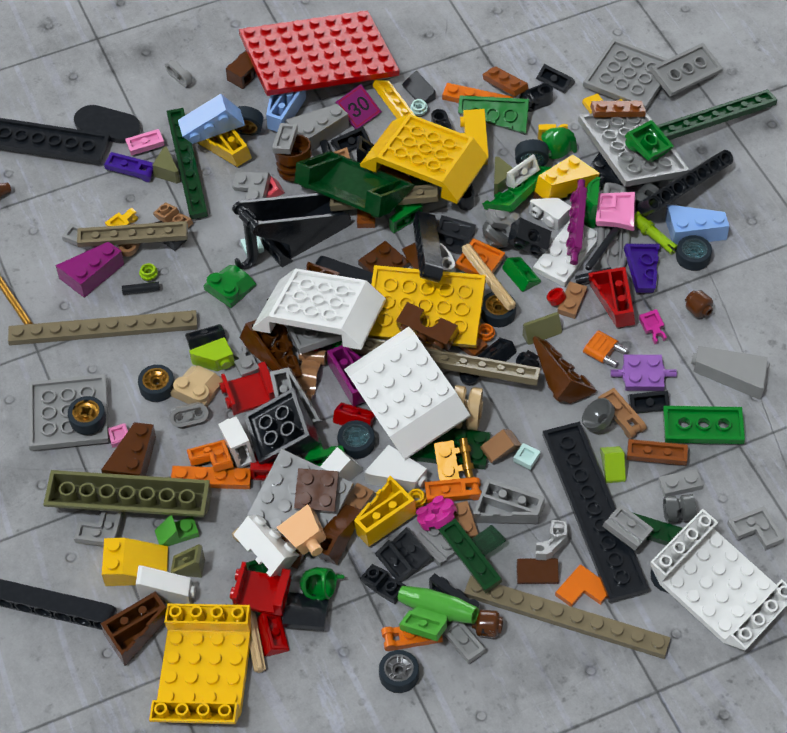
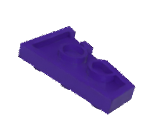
(643, 264)

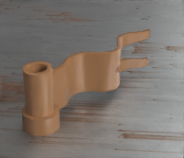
(309, 368)

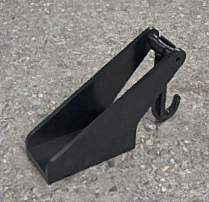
(291, 221)

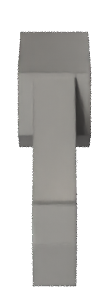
(557, 539)

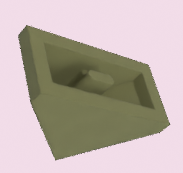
(165, 167)
(500, 175)
(189, 562)

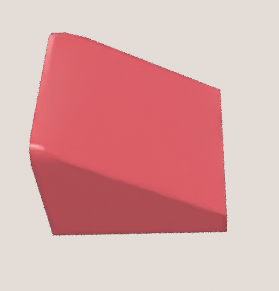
(274, 188)

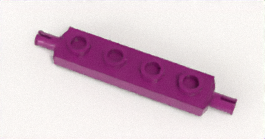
(576, 224)

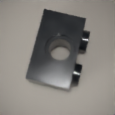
(529, 237)

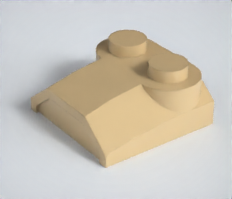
(196, 386)

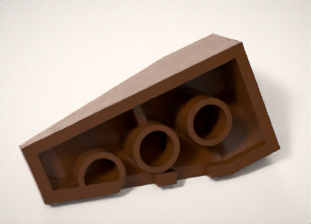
(271, 347)

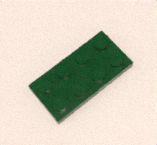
(475, 440)

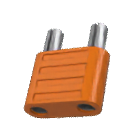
(602, 346)

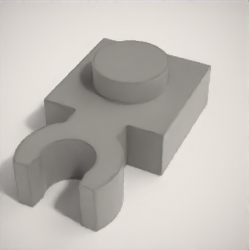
(245, 364)

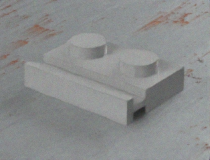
(628, 527)
(436, 545)

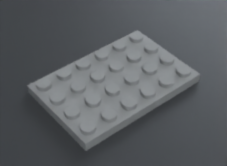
(629, 166)

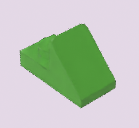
(176, 532)

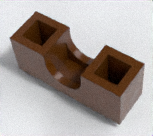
(440, 335)

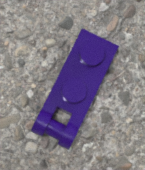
(129, 166)

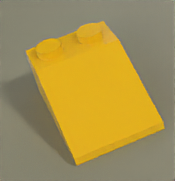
(124, 556)

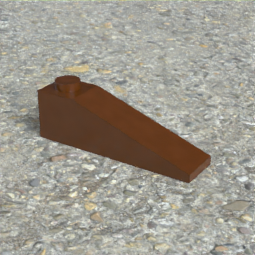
(560, 376)

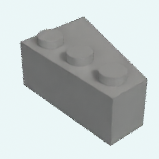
(321, 124)
(285, 380)
(507, 505)

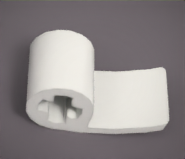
(447, 259)

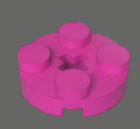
(436, 513)

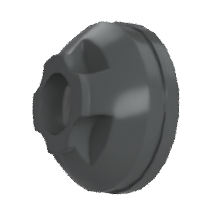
(494, 236)
(596, 412)

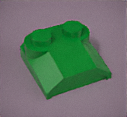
(648, 141)
(591, 202)
(229, 285)

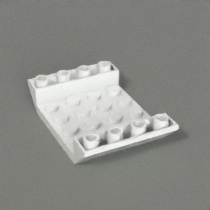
(323, 304)
(718, 583)

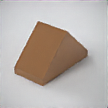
(500, 445)

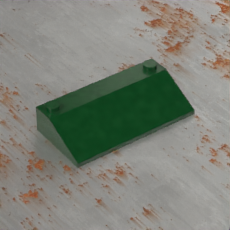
(351, 184)

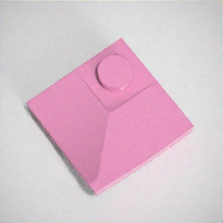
(616, 210)

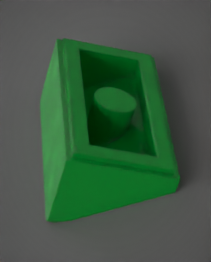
(520, 273)

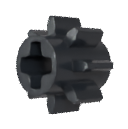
(528, 358)

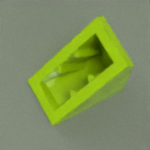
(613, 464)

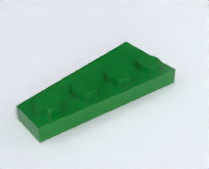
(502, 112)
(514, 196)

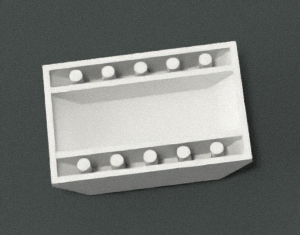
(407, 392)

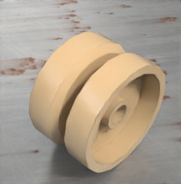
(473, 405)

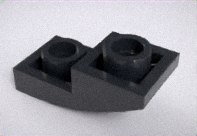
(381, 583)

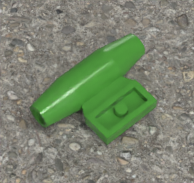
(432, 611)

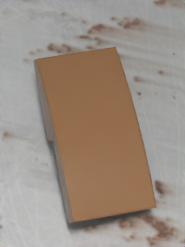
(170, 213)

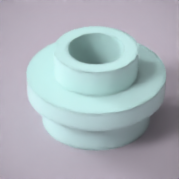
(419, 103)

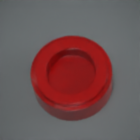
(556, 296)

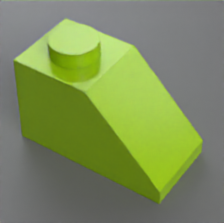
(213, 355)

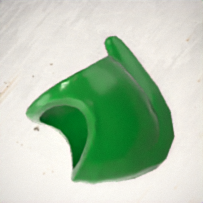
(559, 141)
(319, 582)

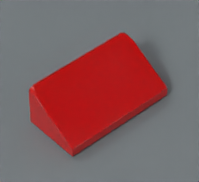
(346, 413)
(272, 634)

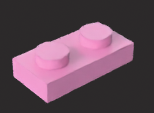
(145, 142)

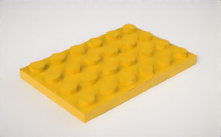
(454, 298)

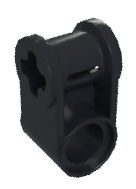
(538, 96)

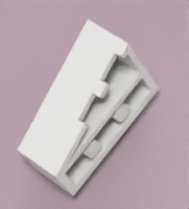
(266, 545)

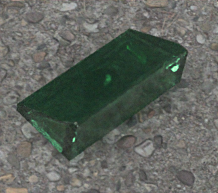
(488, 540)

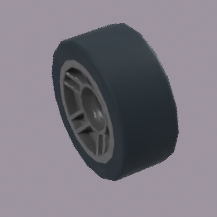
(403, 662)

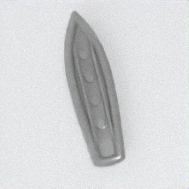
(614, 254)

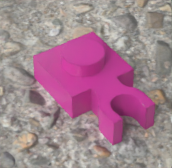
(652, 324)

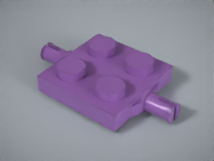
(643, 372)

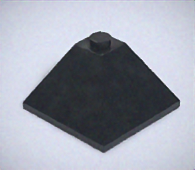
(281, 425)

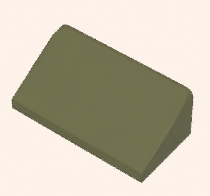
(542, 327)

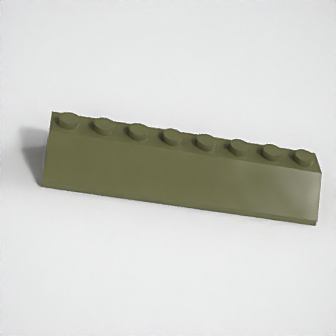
(128, 493)

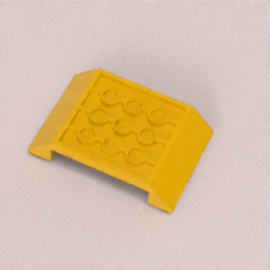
(428, 154)
(203, 664)

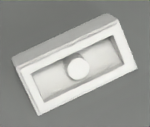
(522, 172)

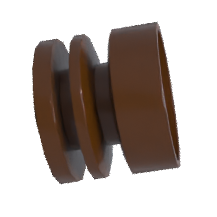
(287, 162)

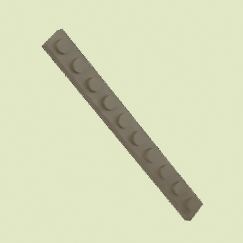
(102, 327)
(471, 364)
(571, 618)

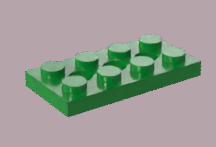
(709, 414)

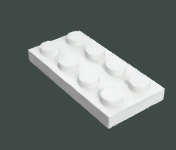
(556, 263)

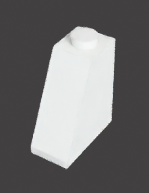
(237, 442)
(342, 462)
(391, 463)
(169, 586)

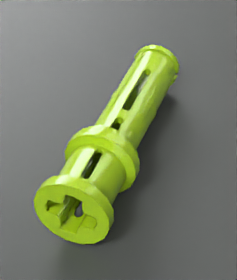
(647, 228)

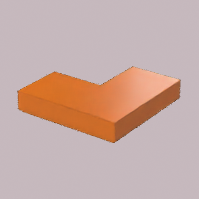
(215, 452)
(581, 582)

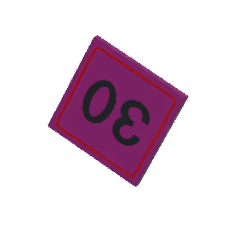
(358, 106)

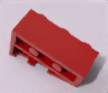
(614, 294)

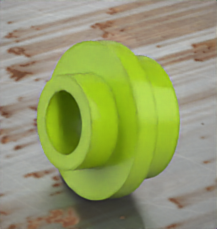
(148, 272)

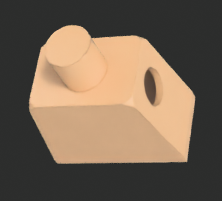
(304, 531)

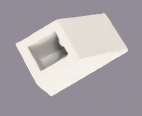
(550, 211)

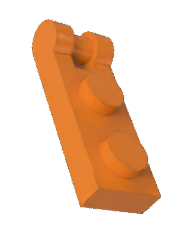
(453, 489)
(406, 639)

